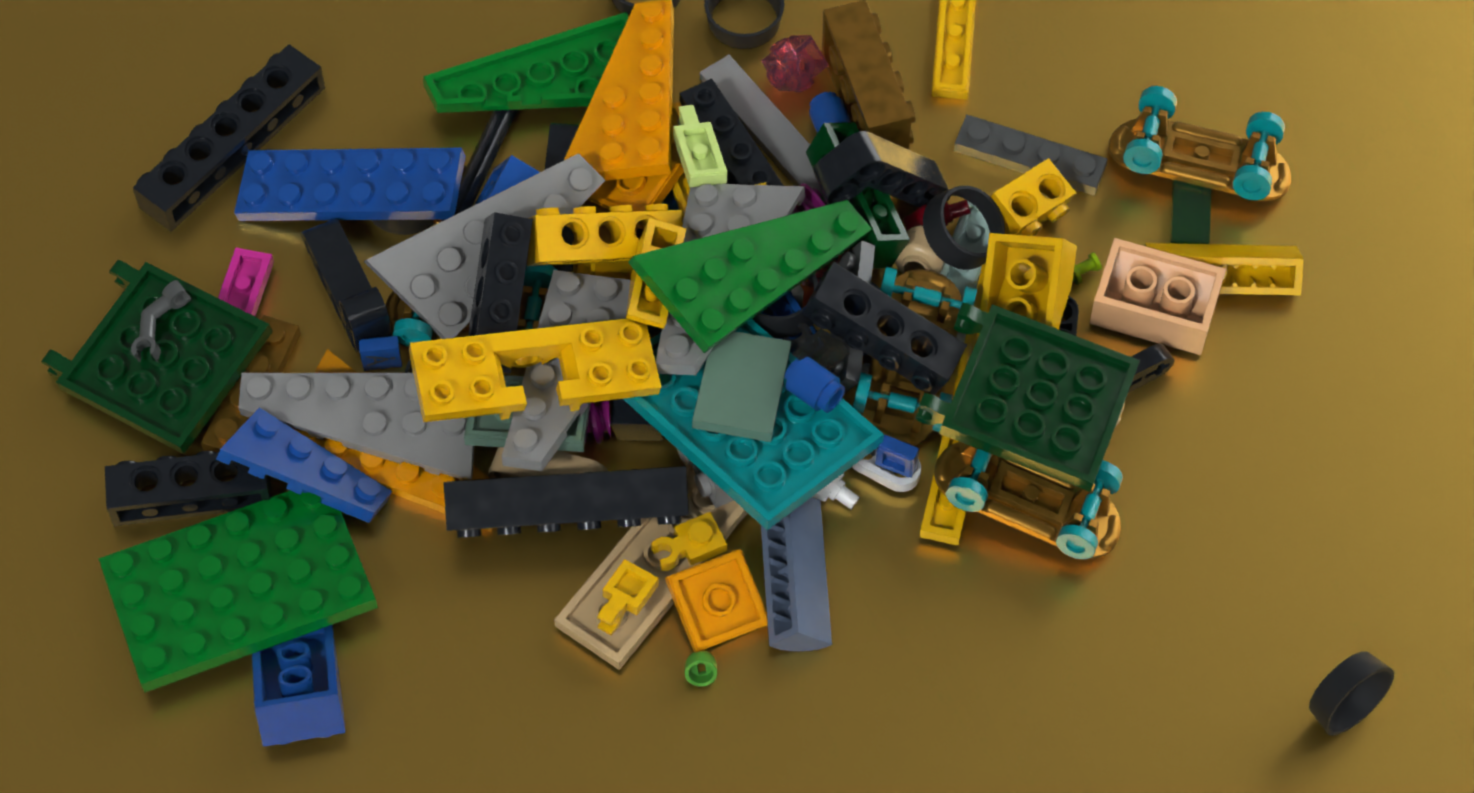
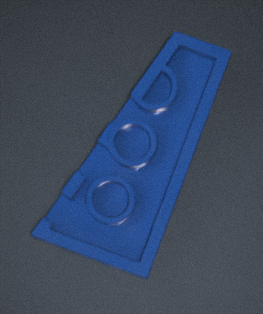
(287, 455)

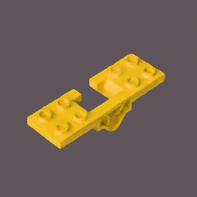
(595, 358)

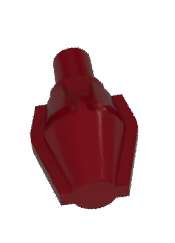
(950, 212)

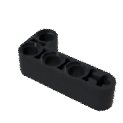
(880, 164)
(346, 284)

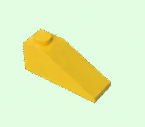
(642, 302)

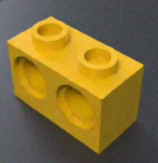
(1025, 197)

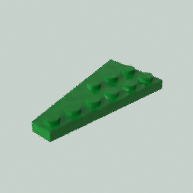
(535, 75)

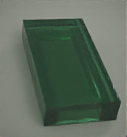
(1190, 214)

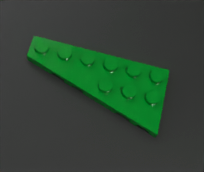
(736, 274)

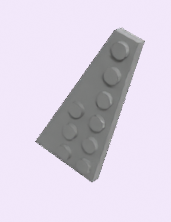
(711, 212)
(440, 265)
(364, 413)
(544, 423)

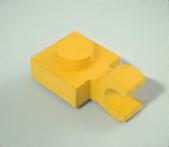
(626, 590)

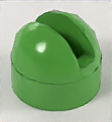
(692, 672)

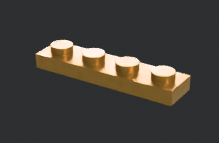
(269, 359)

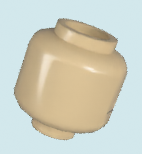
(918, 253)

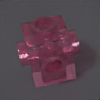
(794, 63)

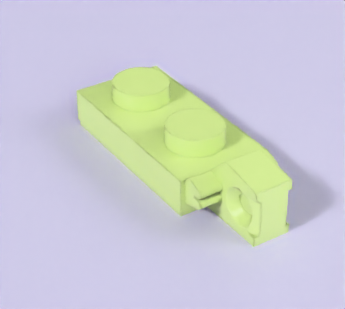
(698, 150)

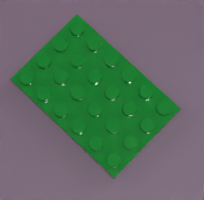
(235, 586)

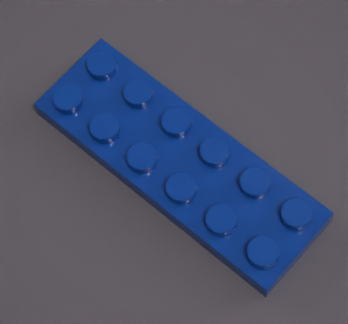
(350, 184)

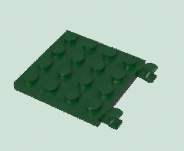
(199, 361)
(1034, 395)

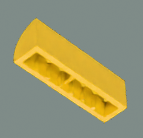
(1248, 267)

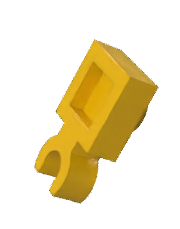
(694, 539)

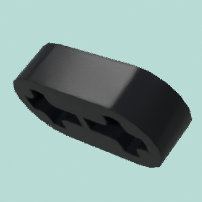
(1153, 364)

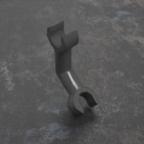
(173, 297)

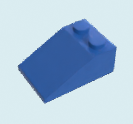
(298, 689)

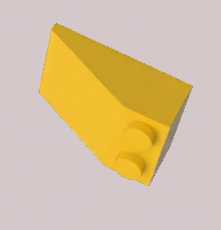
(1028, 276)

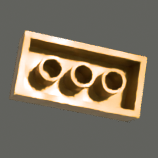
(864, 73)

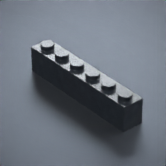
(566, 499)

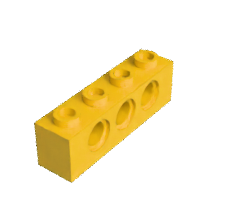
(549, 247)

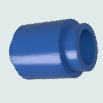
(828, 109)
(814, 384)

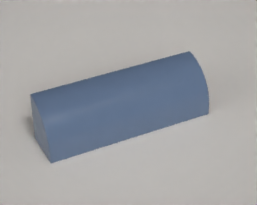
(797, 581)

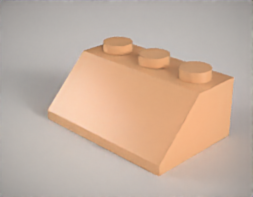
(1157, 296)

